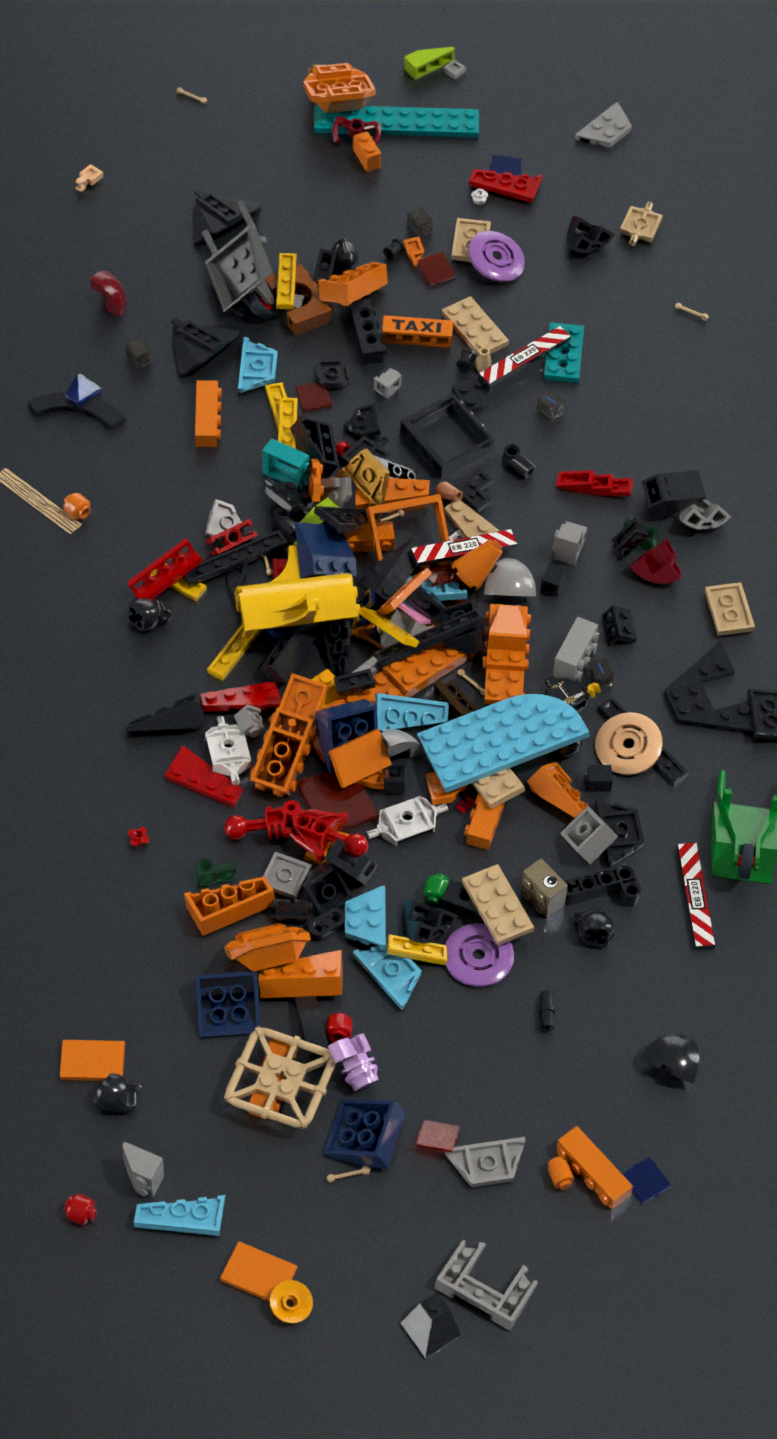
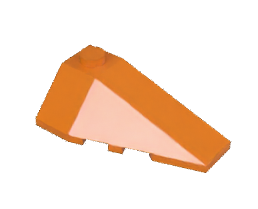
(554, 786)

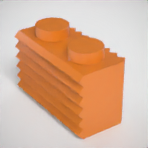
(367, 151)

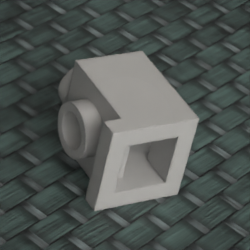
(387, 383)
(249, 721)

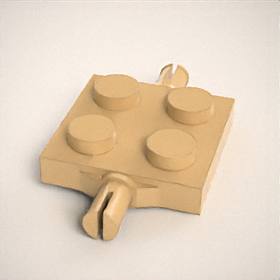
(641, 223)

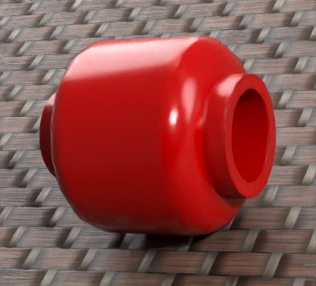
(338, 1027)
(80, 1209)

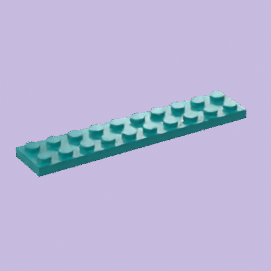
(406, 121)

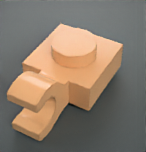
(88, 175)

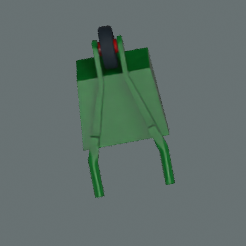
(743, 838)

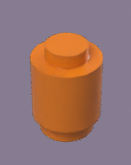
(560, 1173)

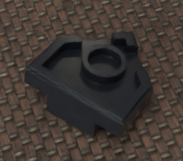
(364, 422)

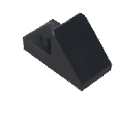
(325, 265)
(426, 604)
(395, 779)

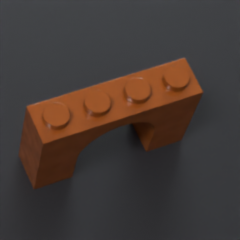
(311, 315)

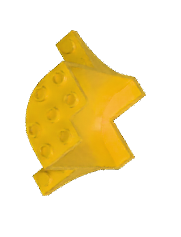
(297, 600)

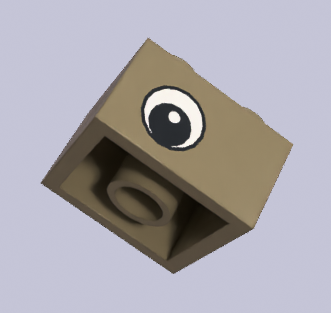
(543, 888)

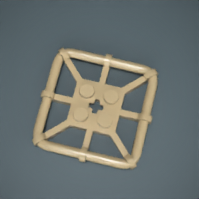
(286, 1089)

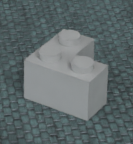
(569, 542)

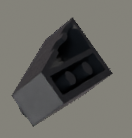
(317, 441)

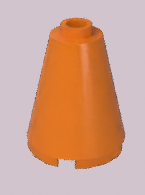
(478, 563)

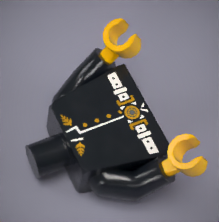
(571, 692)

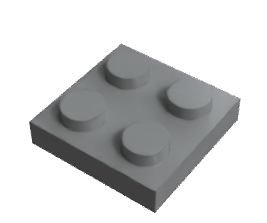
(287, 875)

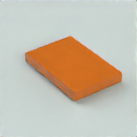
(404, 592)
(359, 758)
(91, 1059)
(256, 1271)

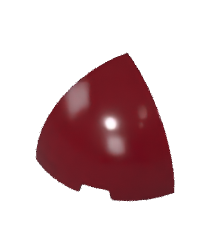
(114, 293)
(658, 564)

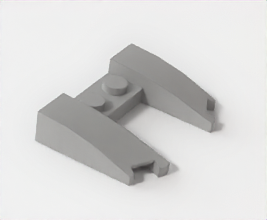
(503, 1308)

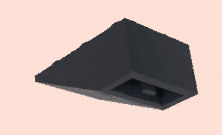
(672, 492)

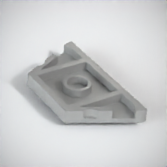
(607, 127)
(488, 1161)

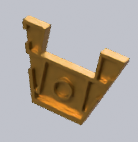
(368, 476)

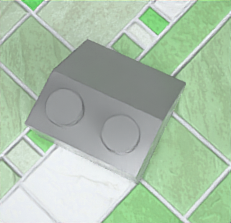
(589, 835)
(144, 1169)

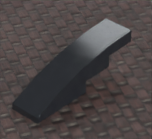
(311, 1022)

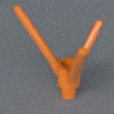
(364, 632)

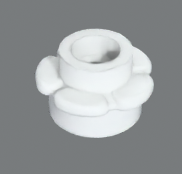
(479, 196)

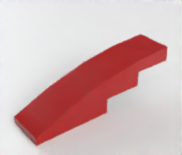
(592, 484)

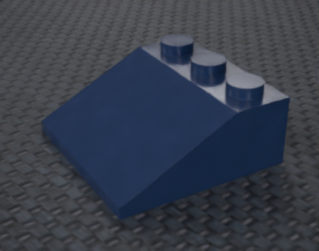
(323, 551)
(344, 723)
(227, 1003)
(365, 1132)

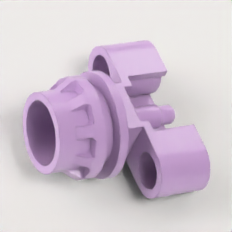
(354, 1058)

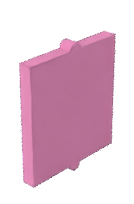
(414, 613)

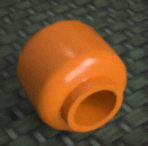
(77, 506)

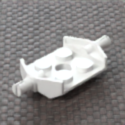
(228, 760)
(395, 828)

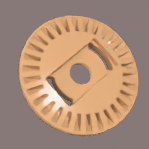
(645, 750)

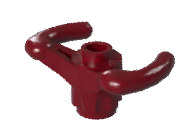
(352, 125)

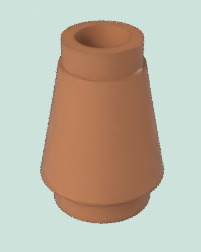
(448, 491)

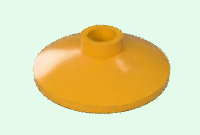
(296, 1293)

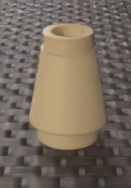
(483, 359)

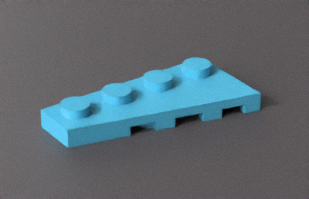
(403, 712)
(197, 1216)

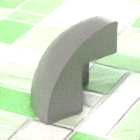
(704, 515)
(510, 579)
(403, 621)
(399, 741)

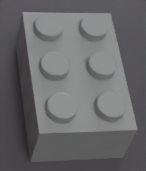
(576, 650)

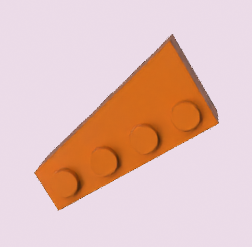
(353, 284)
(397, 491)
(228, 904)
(305, 977)

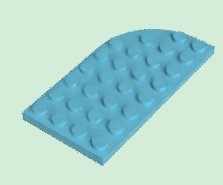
(500, 737)

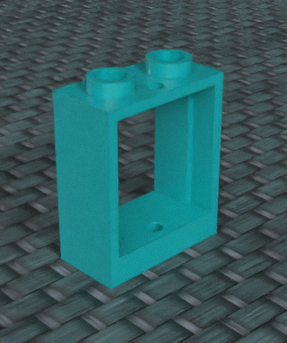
(272, 467)

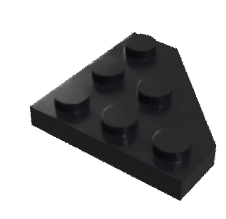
(342, 518)

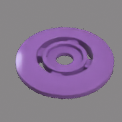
(502, 270)
(462, 963)

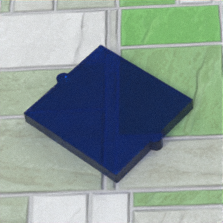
(505, 164)
(646, 1180)

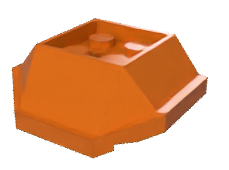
(338, 87)
(267, 946)

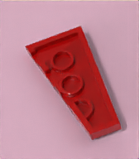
(510, 185)
(257, 695)
(198, 776)

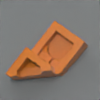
(414, 250)

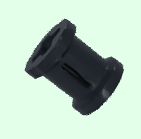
(393, 249)
(466, 360)

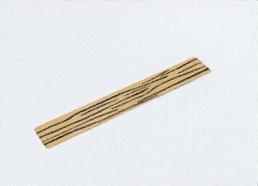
(38, 501)

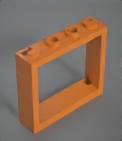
(400, 505)

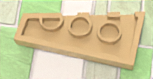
(468, 520)

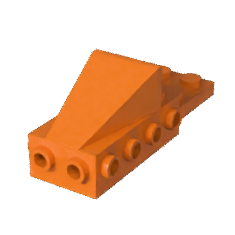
(505, 651)
(289, 737)

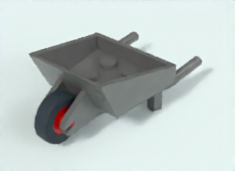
(240, 268)

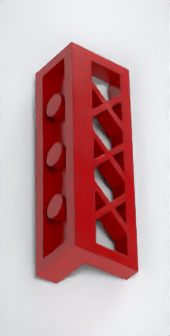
(166, 574)

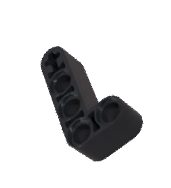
(577, 893)

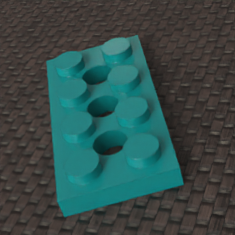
(571, 360)

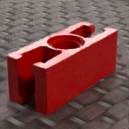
(225, 540)

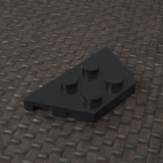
(626, 825)

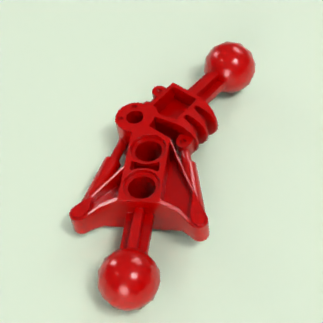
(307, 836)

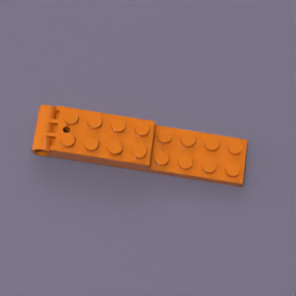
(410, 674)

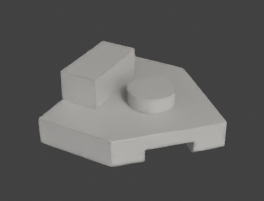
(337, 490)
(221, 518)

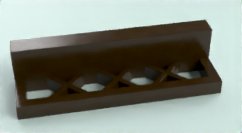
(443, 694)

